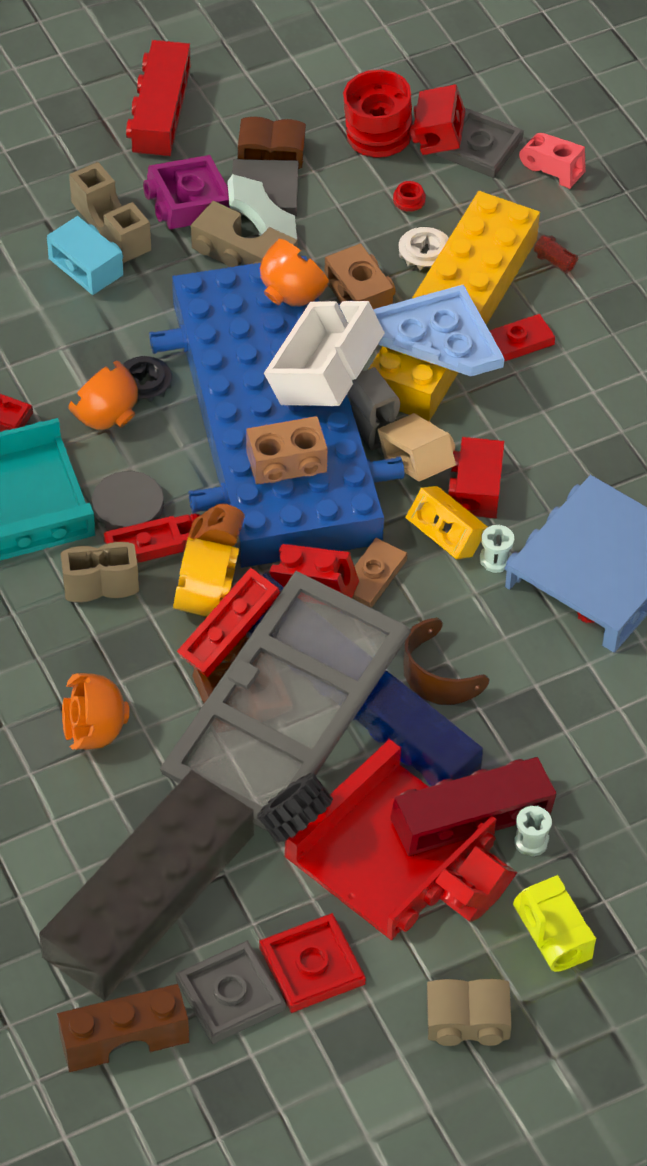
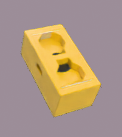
(446, 522)

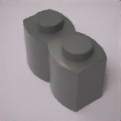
(372, 405)

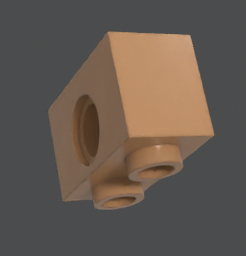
(357, 277)

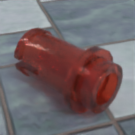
(549, 249)

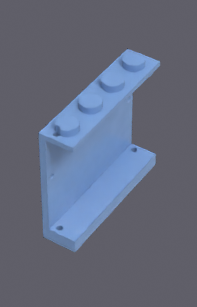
(591, 558)

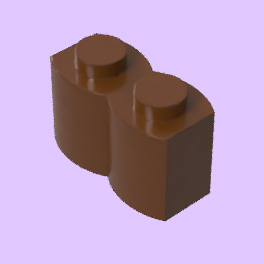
(271, 139)

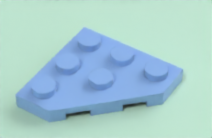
(442, 331)

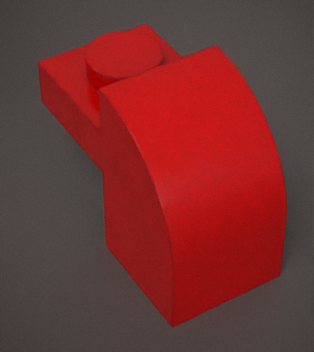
(475, 884)

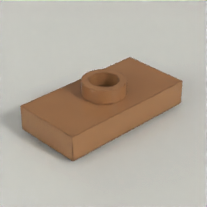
(377, 570)

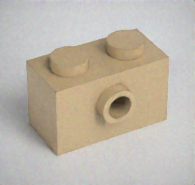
(420, 444)

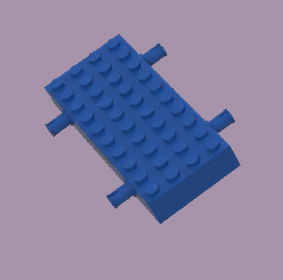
(229, 342)

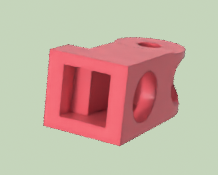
(555, 158)

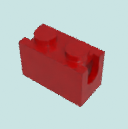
(438, 120)
(478, 476)
(323, 565)

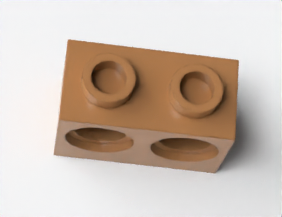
(286, 450)

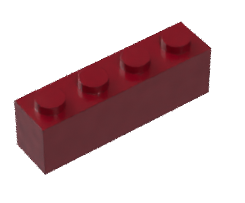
(456, 807)

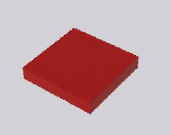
(312, 962)

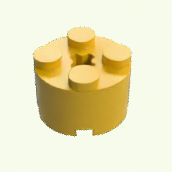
(204, 576)

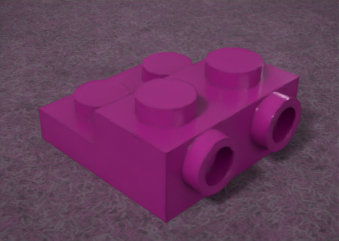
(184, 189)

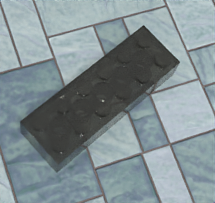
(147, 884)

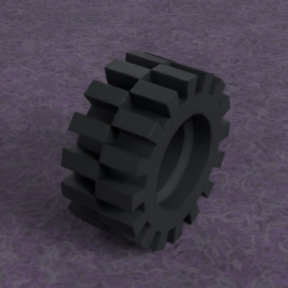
(295, 807)

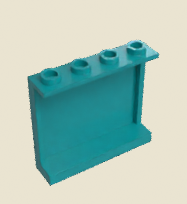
(39, 492)

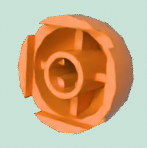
(290, 276)
(107, 398)
(93, 712)

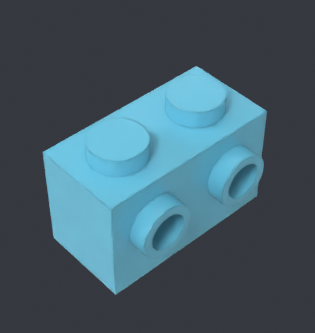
(85, 255)

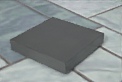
(484, 144)
(278, 180)
(230, 992)

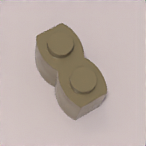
(100, 571)
(468, 1011)

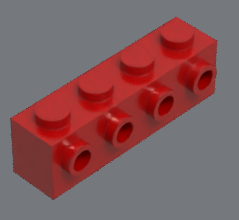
(160, 98)

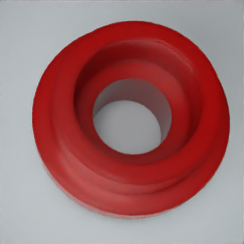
(409, 196)

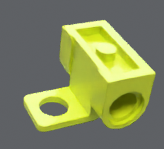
(555, 924)

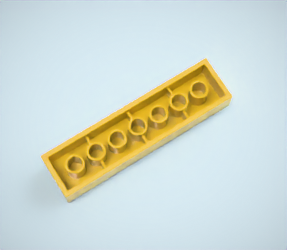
(484, 258)

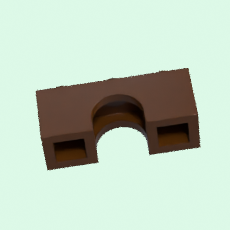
(148, 1016)

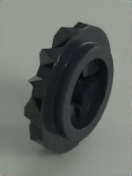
(159, 375)

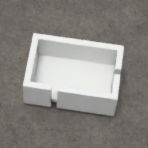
(324, 353)

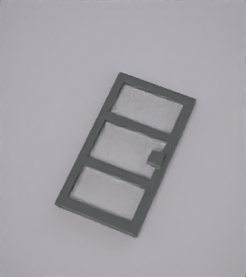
(288, 693)

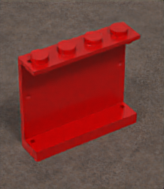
(359, 852)

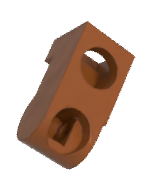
(218, 525)

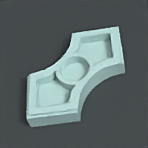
(252, 201)

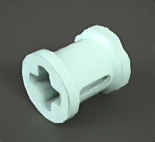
(490, 547)
(532, 830)

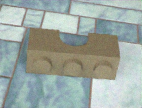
(96, 199)
(220, 237)

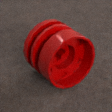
(378, 113)

